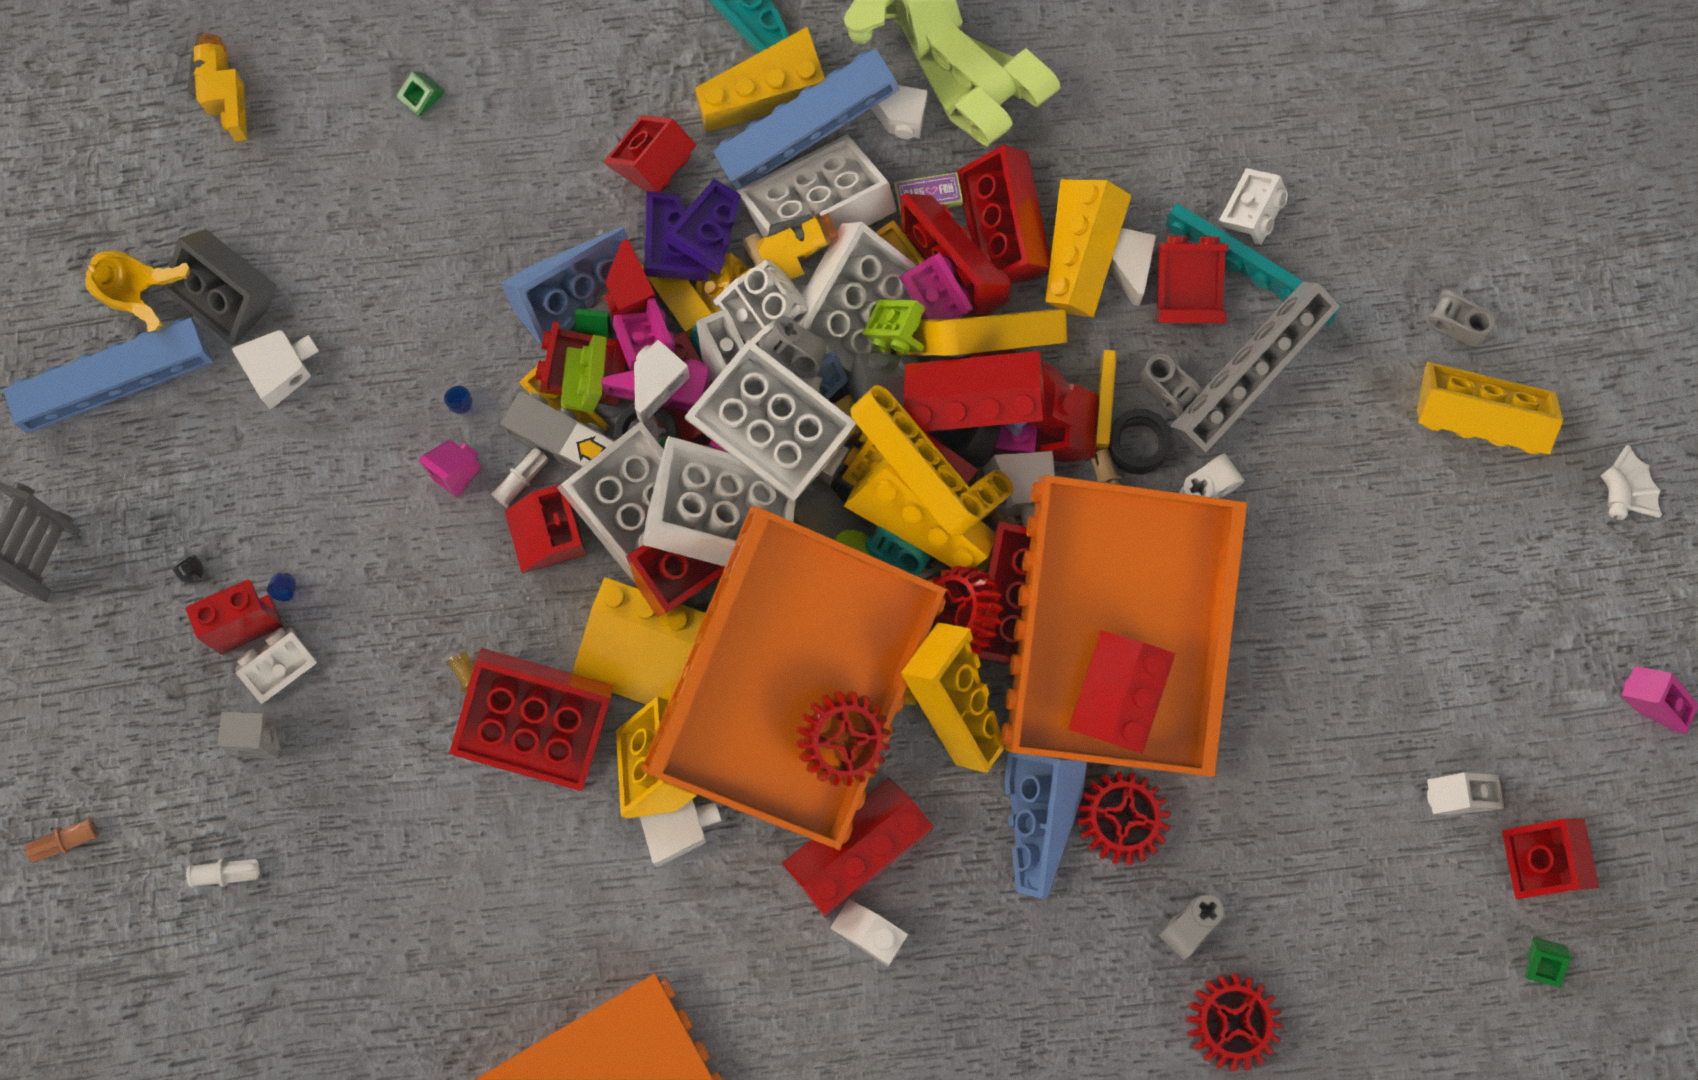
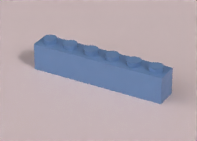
(806, 119)
(107, 375)

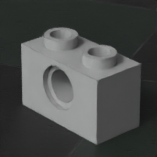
(250, 735)

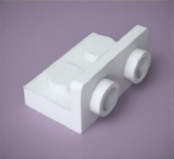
(1255, 204)
(274, 664)

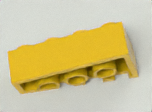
(760, 83)
(1084, 243)
(892, 505)
(953, 698)

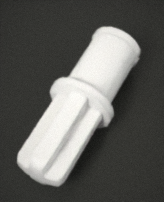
(520, 477)
(222, 872)

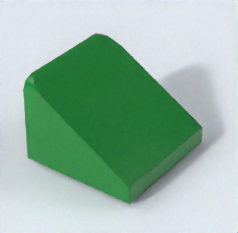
(419, 92)
(593, 322)
(1547, 962)

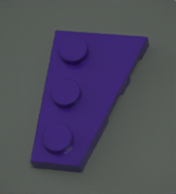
(706, 226)
(660, 257)

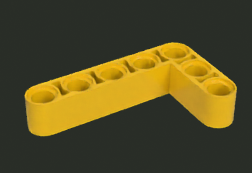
(991, 332)
(924, 467)

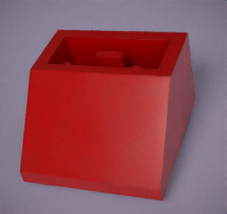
(544, 530)

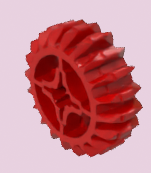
(971, 611)
(872, 737)
(1109, 815)
(1246, 1032)

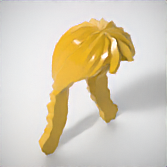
(120, 278)

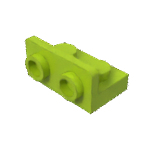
(893, 326)
(584, 375)

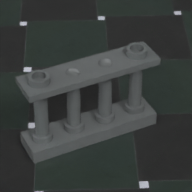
(15, 572)

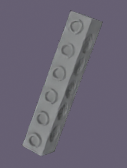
(1255, 366)

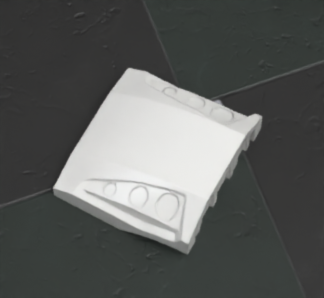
(759, 299)

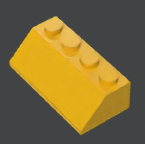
(1489, 409)

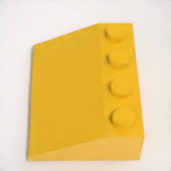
(633, 646)

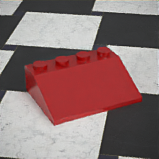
(531, 719)

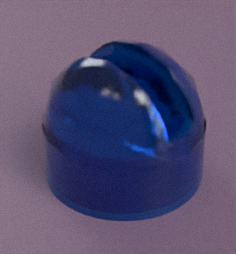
(458, 400)
(282, 587)

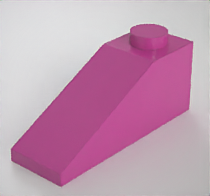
(623, 386)

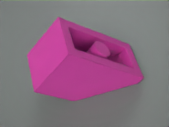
(451, 466)
(1660, 698)

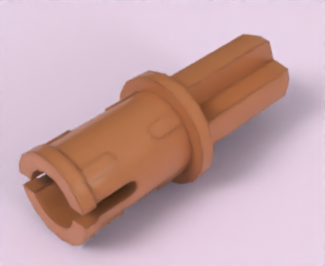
(61, 840)

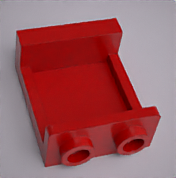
(1191, 280)
(552, 369)
(233, 617)

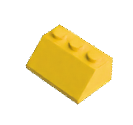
(638, 791)

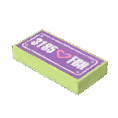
(943, 187)

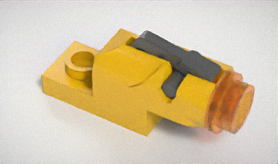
(217, 86)
(796, 239)

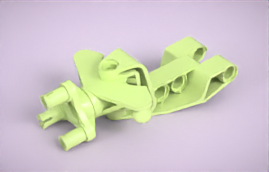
(963, 72)

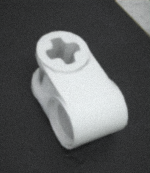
(1214, 479)

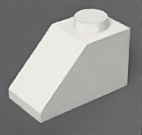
(903, 112)
(1132, 262)
(718, 341)
(656, 378)
(1465, 793)
(869, 932)

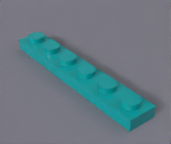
(1238, 257)

